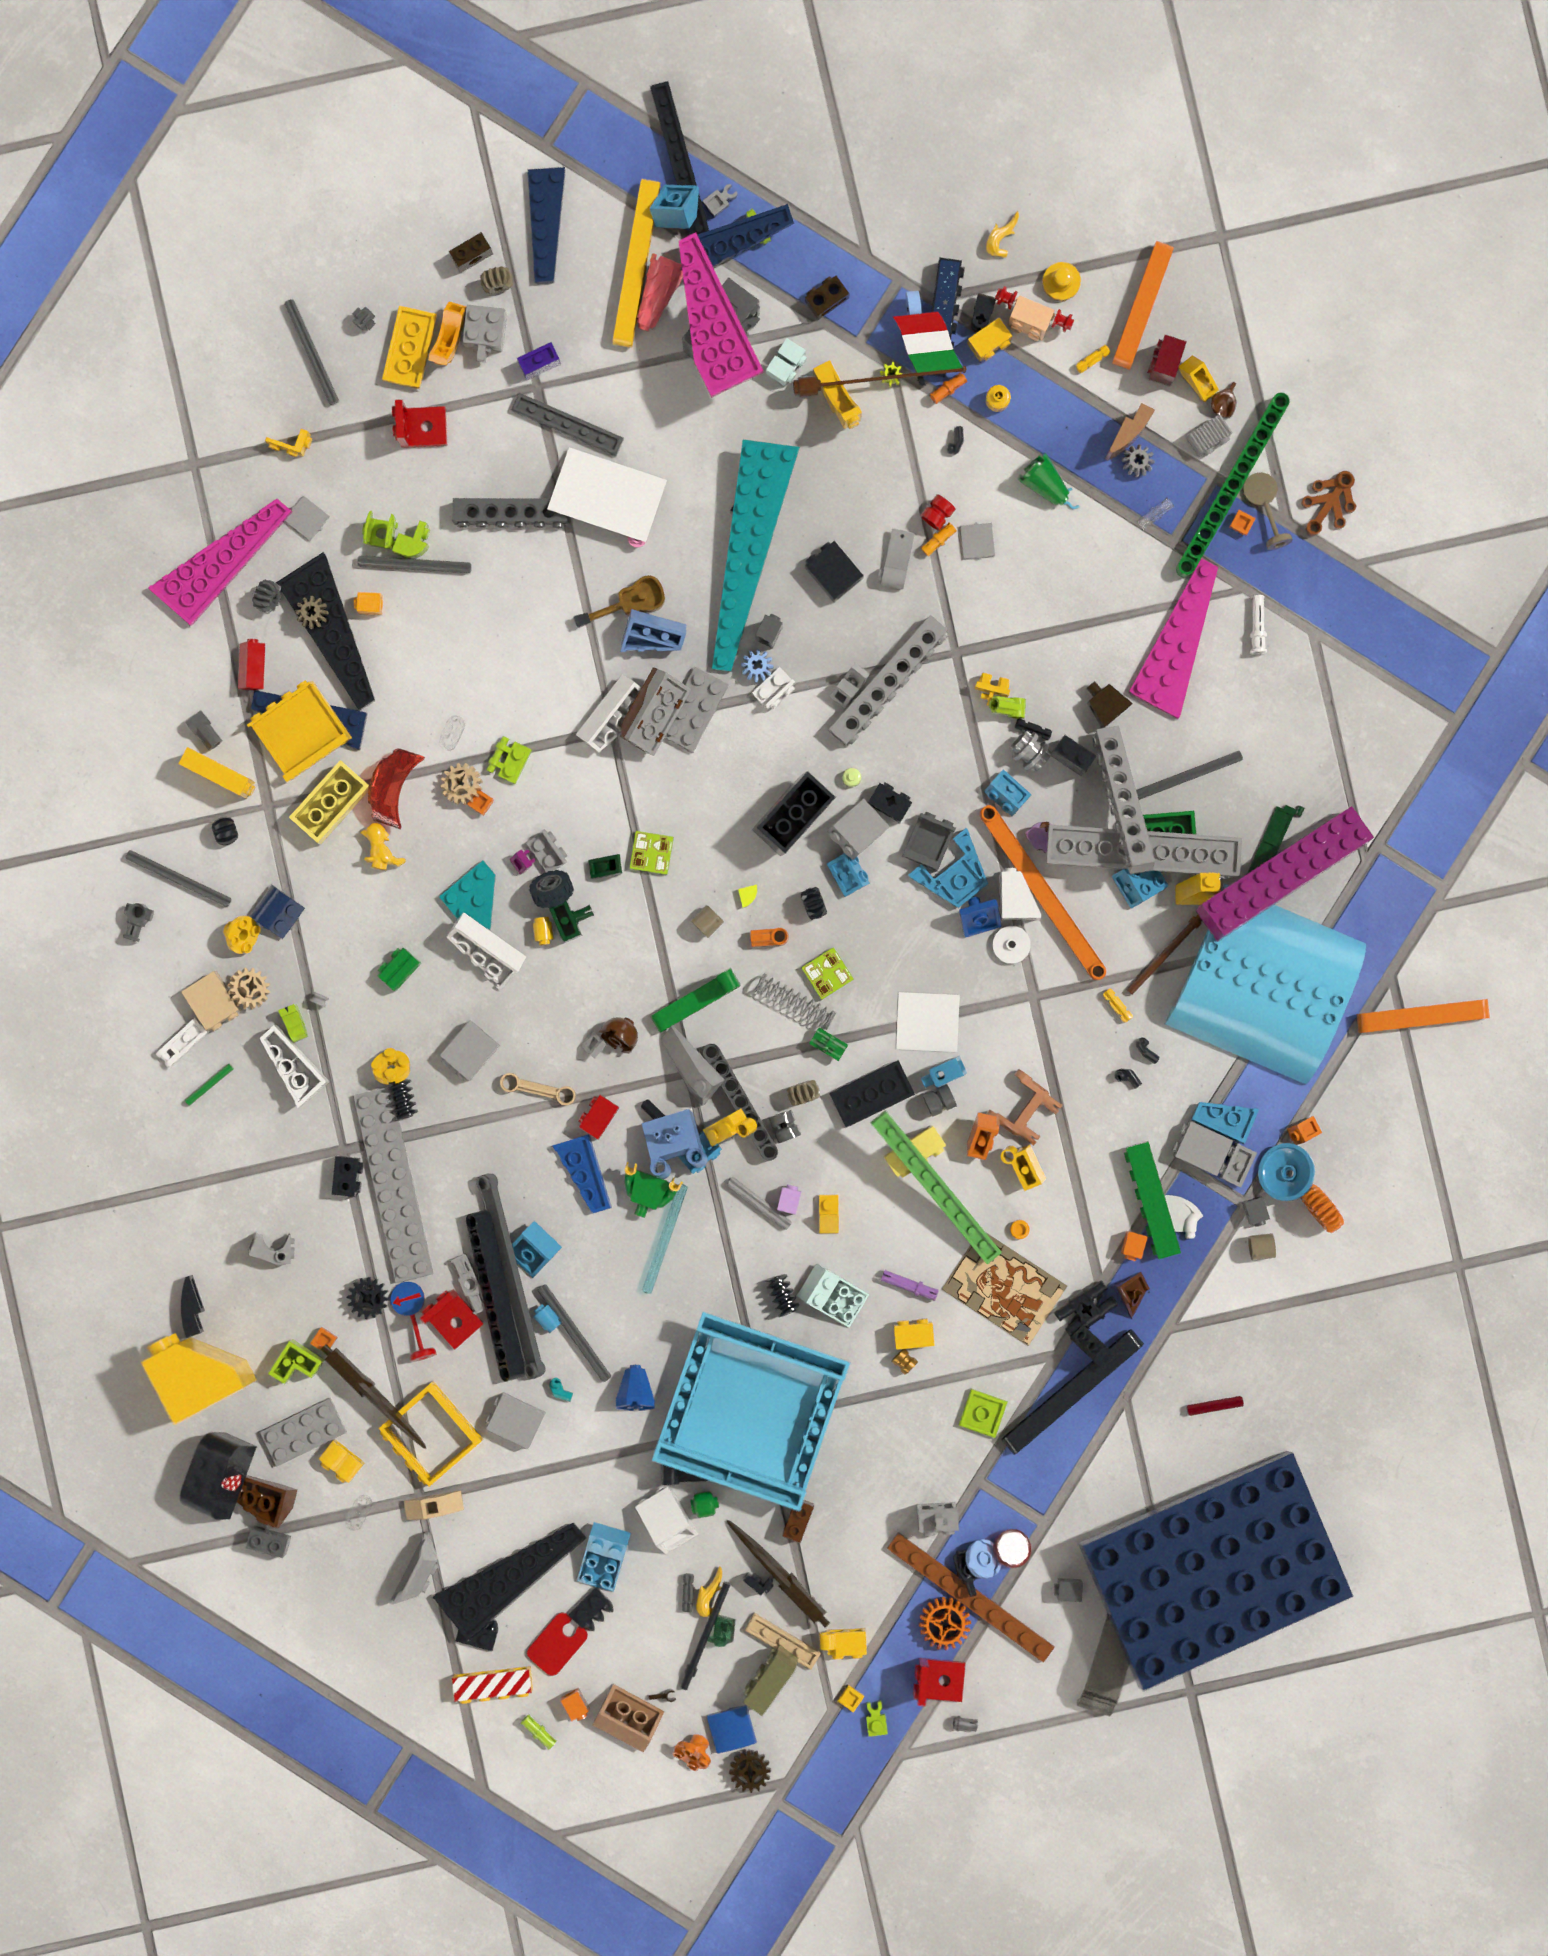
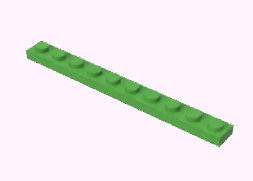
(936, 1187)

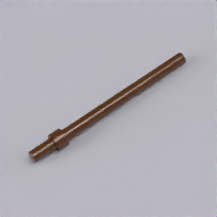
(1194, 923)

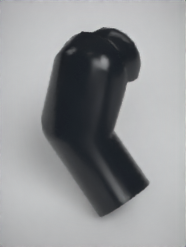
(1128, 1075)

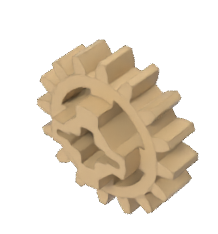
(456, 790)
(256, 985)

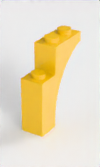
(838, 397)

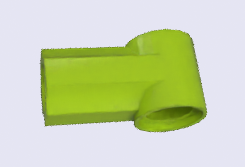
(1013, 706)

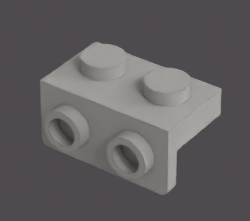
(1237, 1164)

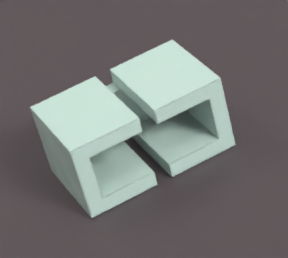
(788, 359)

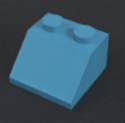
(675, 206)
(534, 1249)

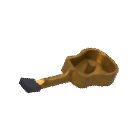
(642, 596)

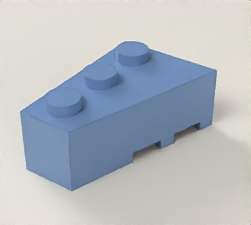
(652, 633)

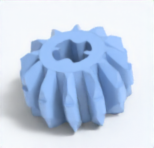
(755, 659)

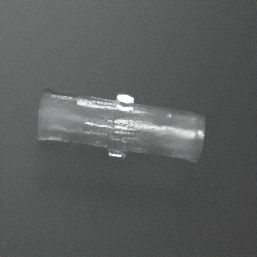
(1155, 513)

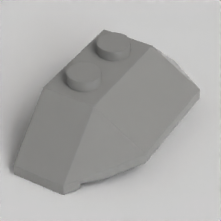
(417, 1572)

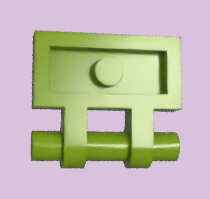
(514, 763)

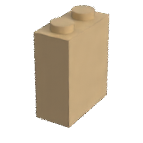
(211, 1001)

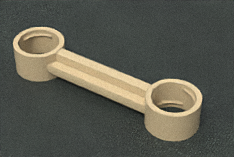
(538, 1089)

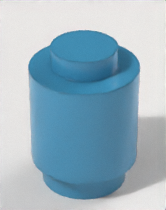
(546, 1318)

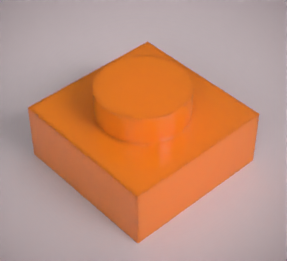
(1242, 522)
(482, 803)
(322, 1338)

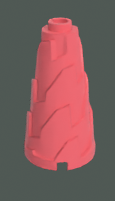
(661, 283)

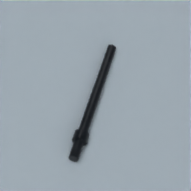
(691, 1669)

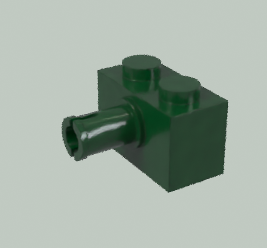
(568, 920)

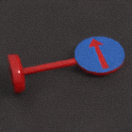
(408, 1300)

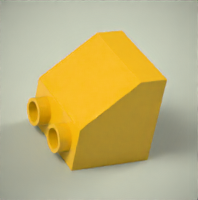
(194, 1375)

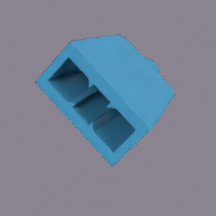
(952, 1069)

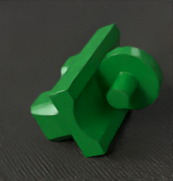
(828, 1044)

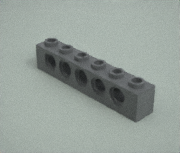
(462, 506)

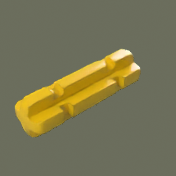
(1092, 359)
(1117, 1005)

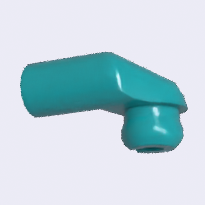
(558, 1391)

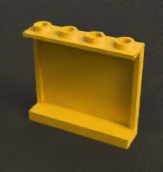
(300, 729)

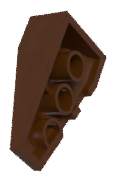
(267, 1500)

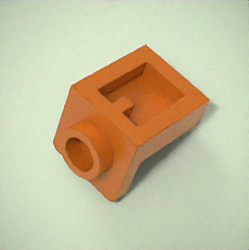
(1304, 1131)

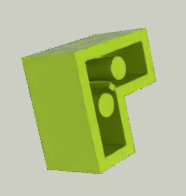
(295, 1357)

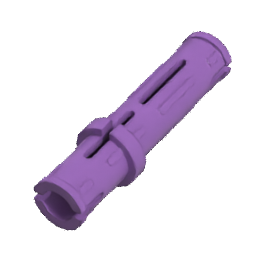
(910, 1285)

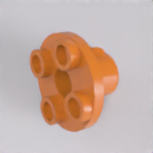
(693, 1752)

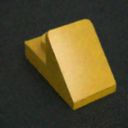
(828, 1214)

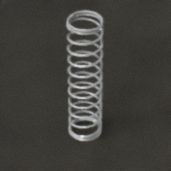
(832, 1013)

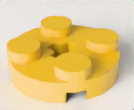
(386, 1059)

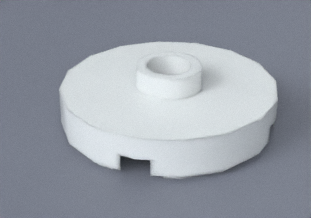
(1004, 952)

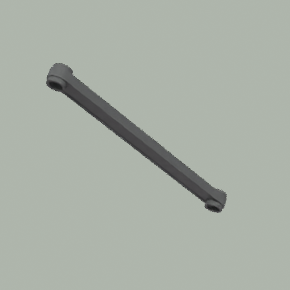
(533, 1366)

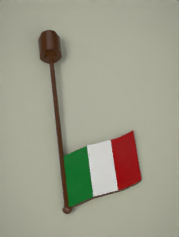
(925, 343)

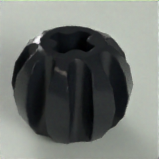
(224, 831)

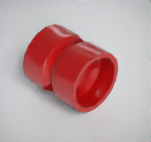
(939, 510)

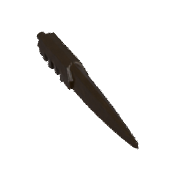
(365, 1387)
(787, 1582)

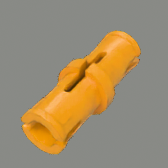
(938, 539)

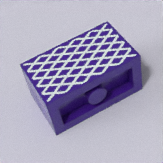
(539, 361)

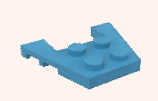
(961, 879)

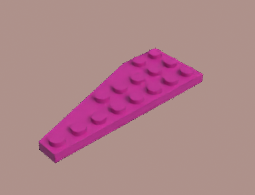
(717, 337)

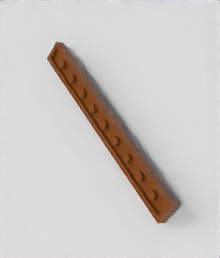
(979, 1604)

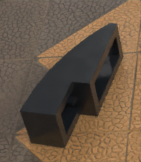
(190, 1307)

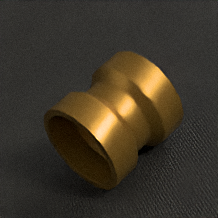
(904, 1361)

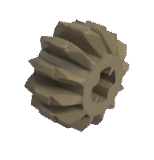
(496, 280)
(305, 616)
(803, 1092)

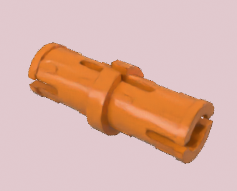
(948, 388)

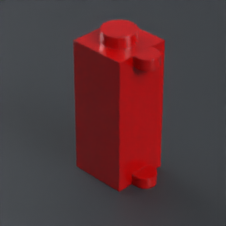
(251, 665)

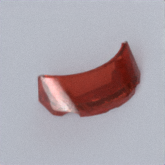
(387, 785)

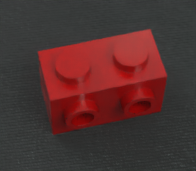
(598, 1117)

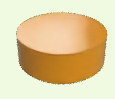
(1019, 1229)

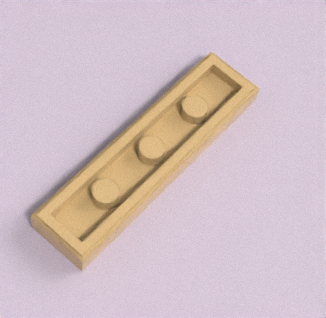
(776, 1636)

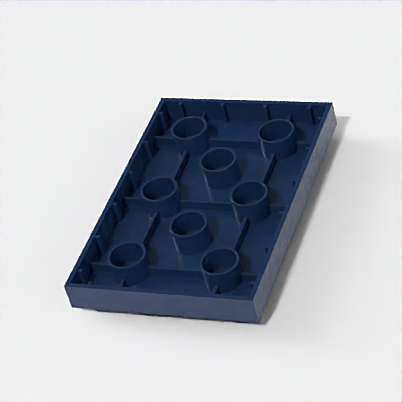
(1215, 1570)

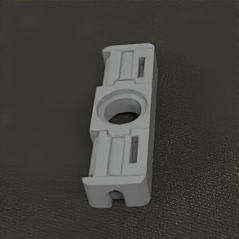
(465, 1271)

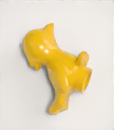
(379, 853)

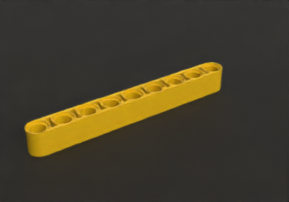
(636, 264)

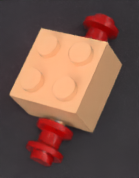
(1031, 316)

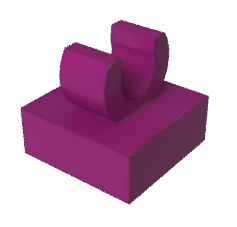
(521, 861)

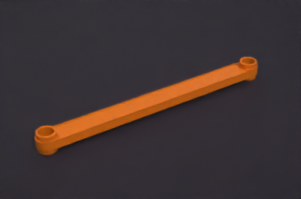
(1043, 892)

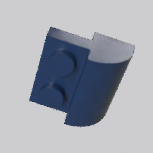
(277, 911)

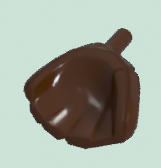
(1224, 402)

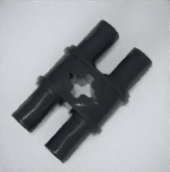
(1086, 1297)

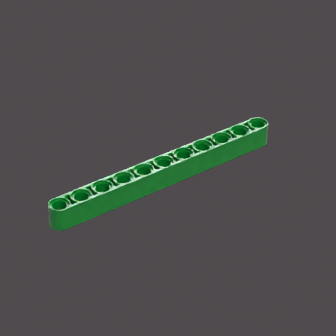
(1237, 477)

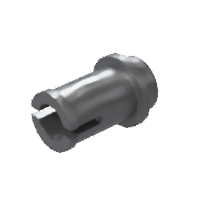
(965, 1724)

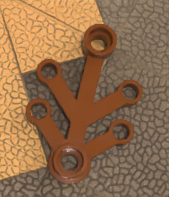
(1331, 500)

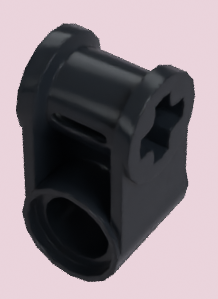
(982, 310)

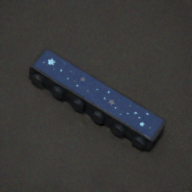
(946, 293)

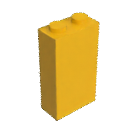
(217, 773)

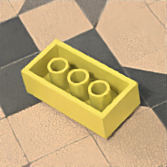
(330, 802)

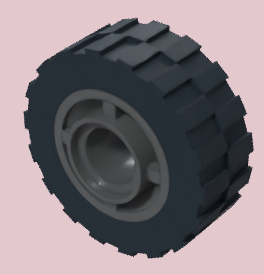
(551, 889)

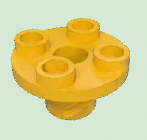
(1061, 281)
(241, 934)

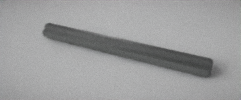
(311, 352)
(414, 564)
(1189, 775)
(178, 878)
(574, 1333)

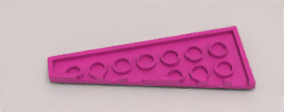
(203, 577)
(1170, 663)

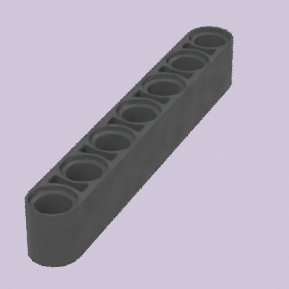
(732, 1095)

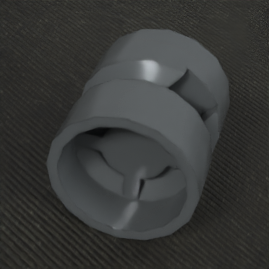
(939, 1100)
(787, 1133)

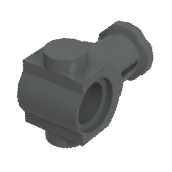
(136, 923)

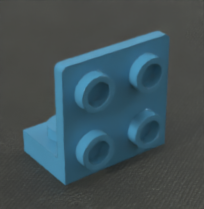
(1139, 886)

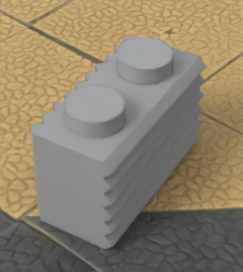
(1209, 435)

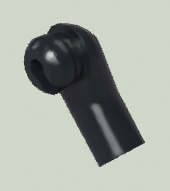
(958, 441)
(1146, 1053)

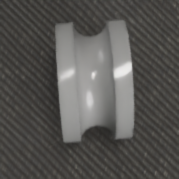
(319, 999)

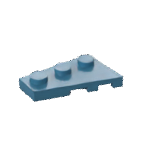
(1226, 1120)

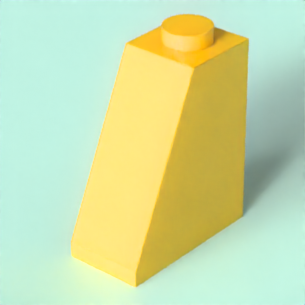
(1197, 889)

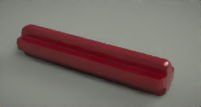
(1216, 1405)

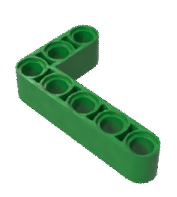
(696, 1000)

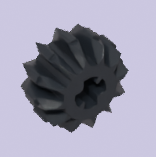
(813, 903)

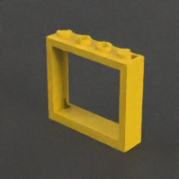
(411, 1462)

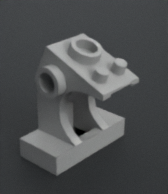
(261, 1250)

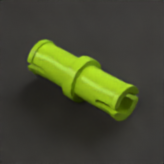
(538, 1732)

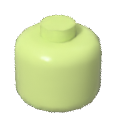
(851, 777)

